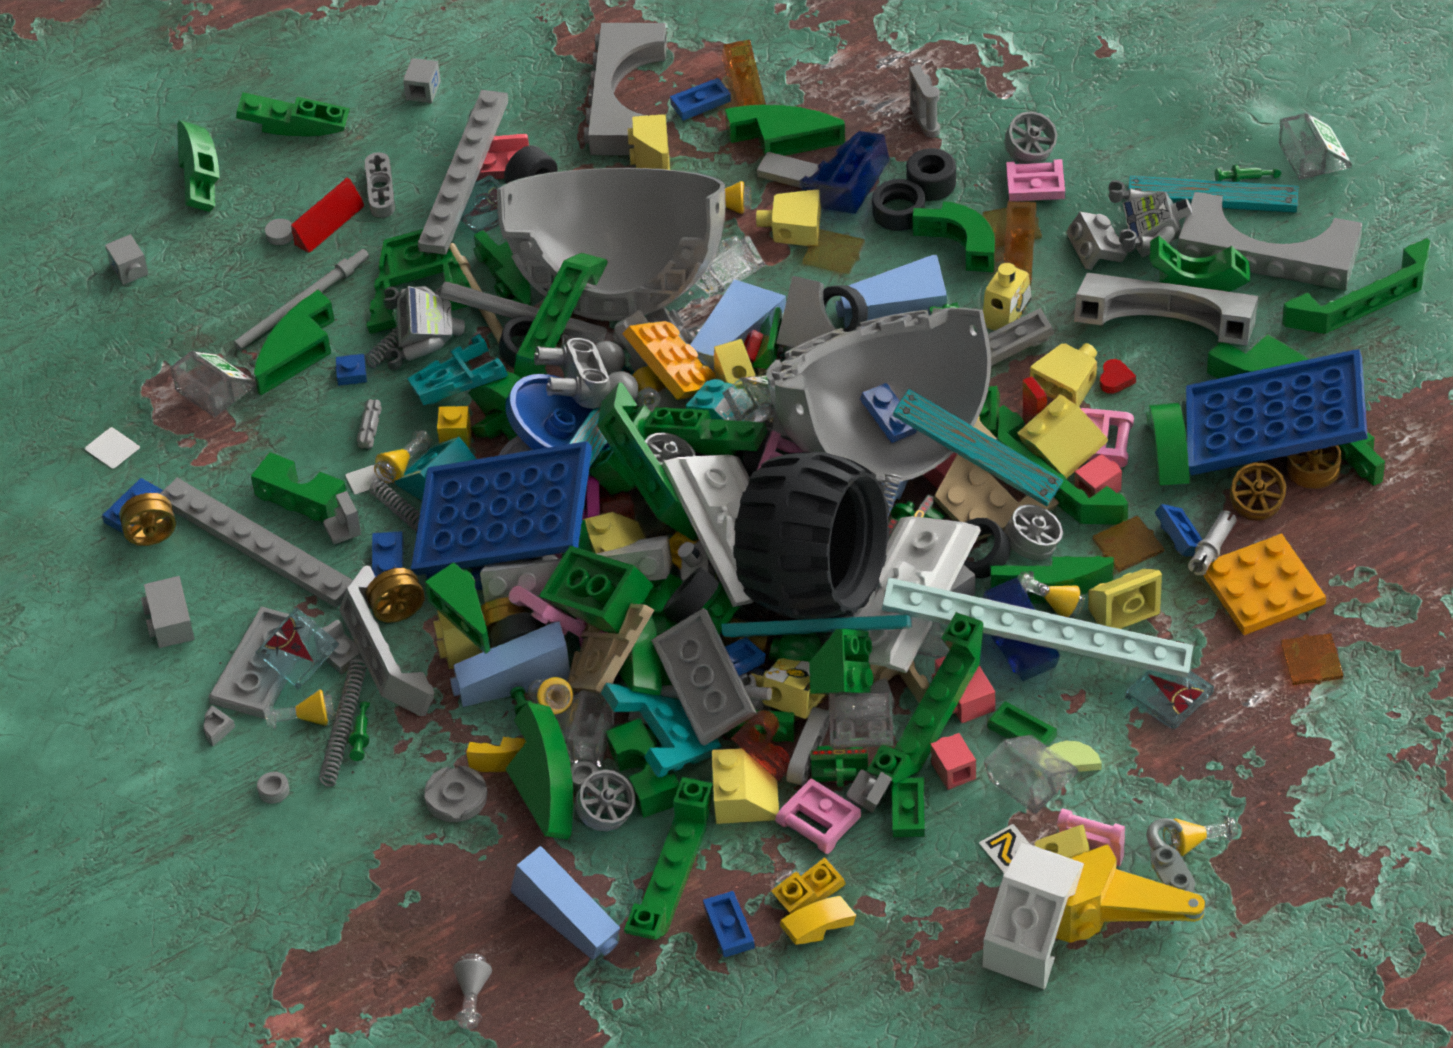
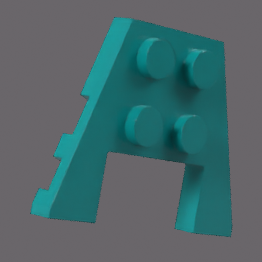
(453, 375)
(669, 724)

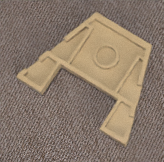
(974, 493)
(605, 653)

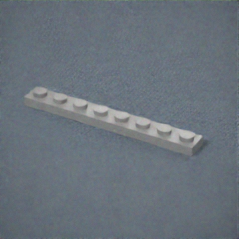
(463, 172)
(257, 542)

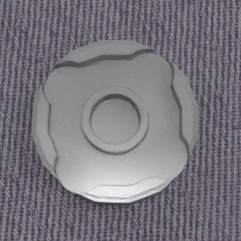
(455, 794)

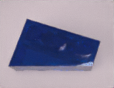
(851, 173)
(1024, 658)

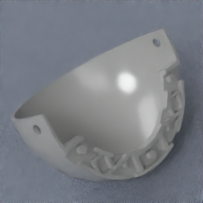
(646, 222)
(933, 355)

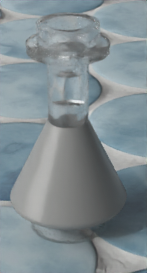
(471, 975)

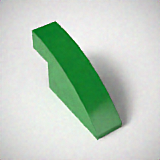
(784, 128)
(295, 342)
(1228, 361)
(643, 666)
(544, 771)

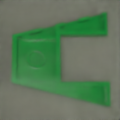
(404, 263)

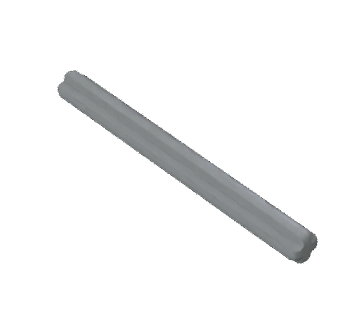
(507, 307)

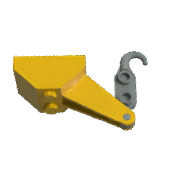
(1116, 896)

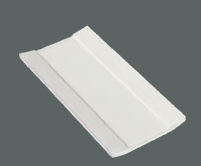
(711, 497)
(920, 553)

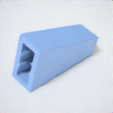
(899, 290)
(736, 314)
(512, 664)
(564, 904)

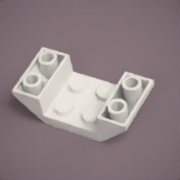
(1029, 914)

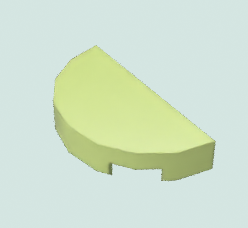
(1079, 755)

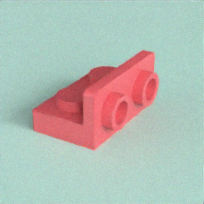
(499, 154)

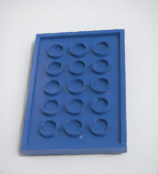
(1276, 412)
(502, 508)

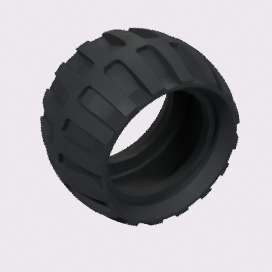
(811, 535)

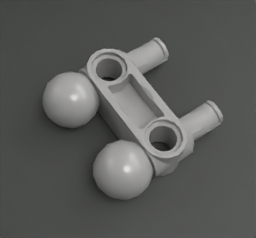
(588, 370)

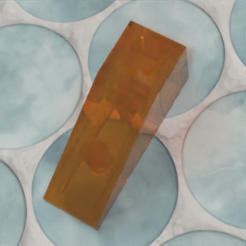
(742, 73)
(1021, 235)

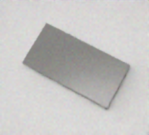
(703, 677)
(248, 680)

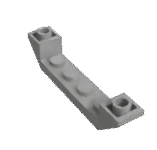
(405, 689)

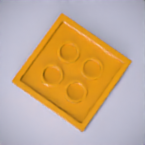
(669, 357)
(1263, 584)

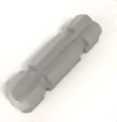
(369, 424)

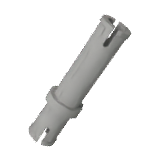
(1209, 548)

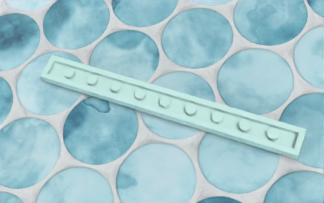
(1040, 628)

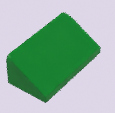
(769, 349)

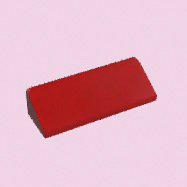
(326, 216)

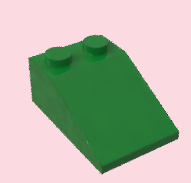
(595, 588)

